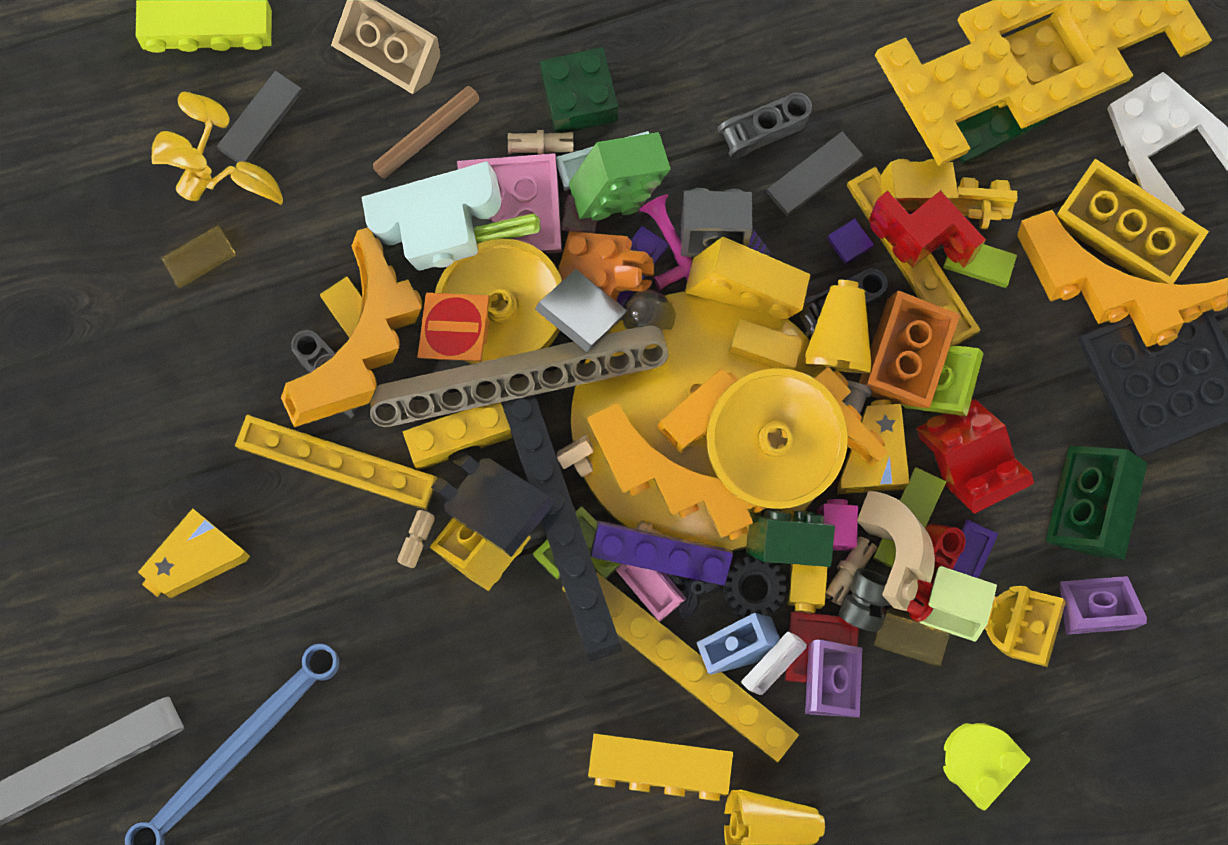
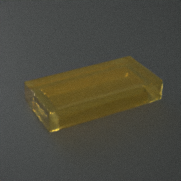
(198, 256)
(912, 639)

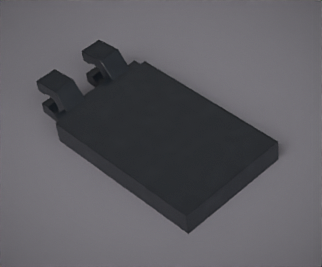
(494, 503)

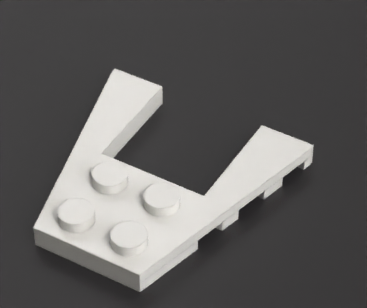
(1156, 118)

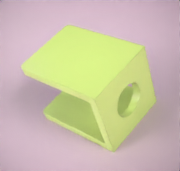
(960, 604)

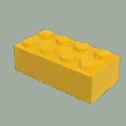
(1130, 225)

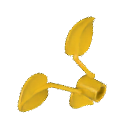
(177, 151)

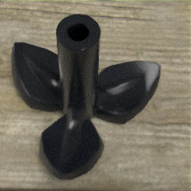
(691, 589)

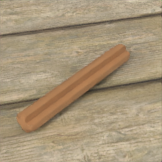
(426, 132)

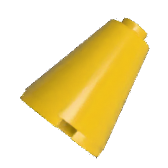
(841, 331)
(770, 821)

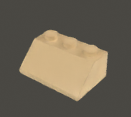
(387, 43)

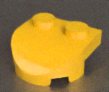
(1025, 624)

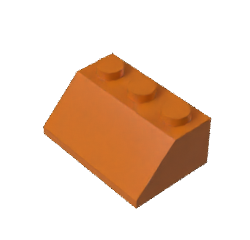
(909, 350)

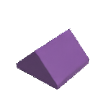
(1101, 605)
(833, 679)

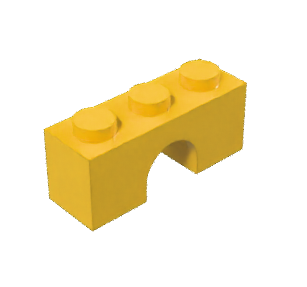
(438, 439)

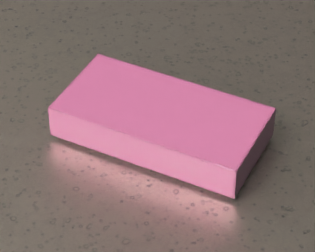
(653, 589)

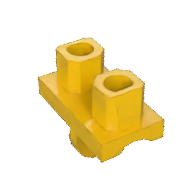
(983, 203)

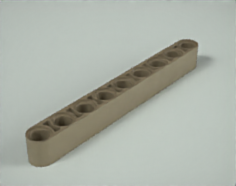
(505, 387)

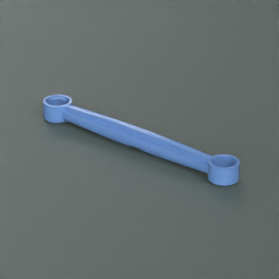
(235, 748)

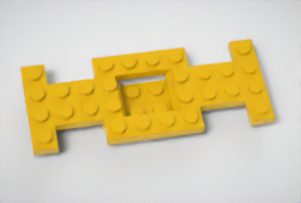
(1033, 69)

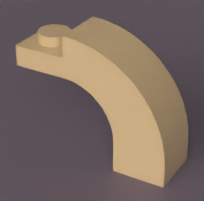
(915, 556)

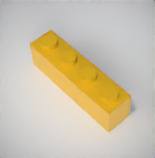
(660, 765)

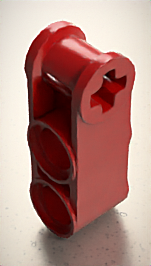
(947, 545)

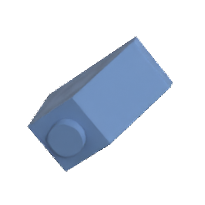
(739, 644)

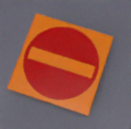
(454, 327)

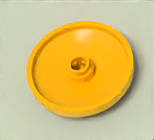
(516, 281)
(777, 438)

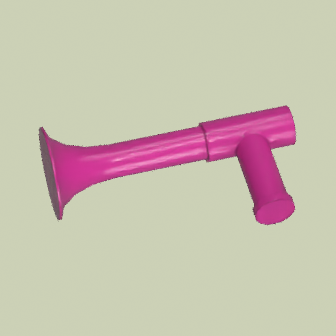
(657, 211)

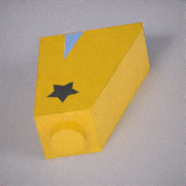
(892, 469)
(190, 557)

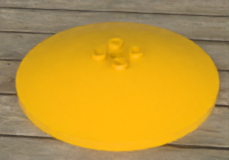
(696, 351)

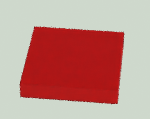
(817, 627)

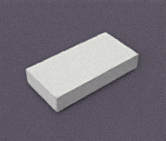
(774, 663)

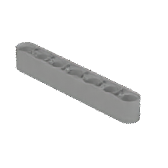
(88, 758)

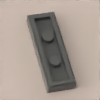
(260, 118)
(814, 173)

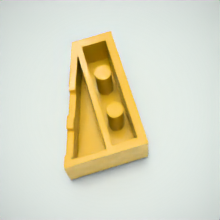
(747, 280)

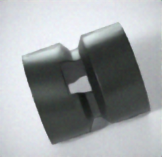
(866, 604)

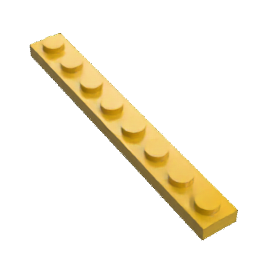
(689, 670)

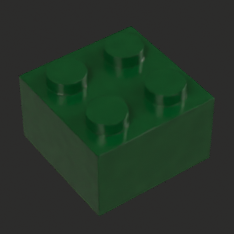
(579, 90)
(790, 539)

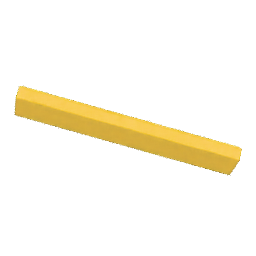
(927, 276)
(336, 462)

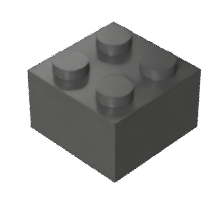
(712, 216)

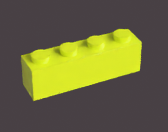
(203, 24)

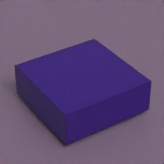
(850, 241)

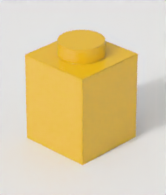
(807, 587)

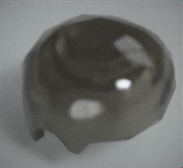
(648, 309)

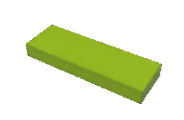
(921, 499)

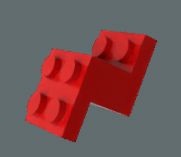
(925, 230)
(975, 457)

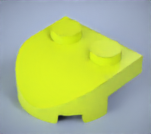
(982, 761)

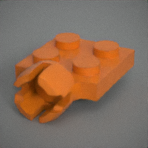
(606, 262)

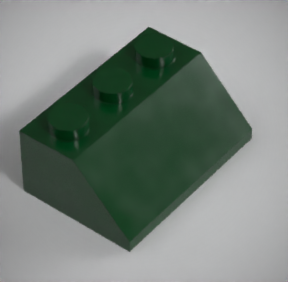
(1097, 501)

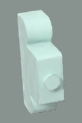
(435, 214)

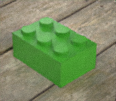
(619, 176)

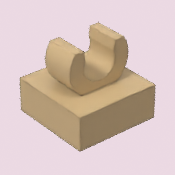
(576, 454)

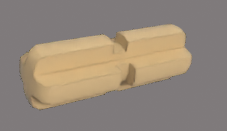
(418, 532)

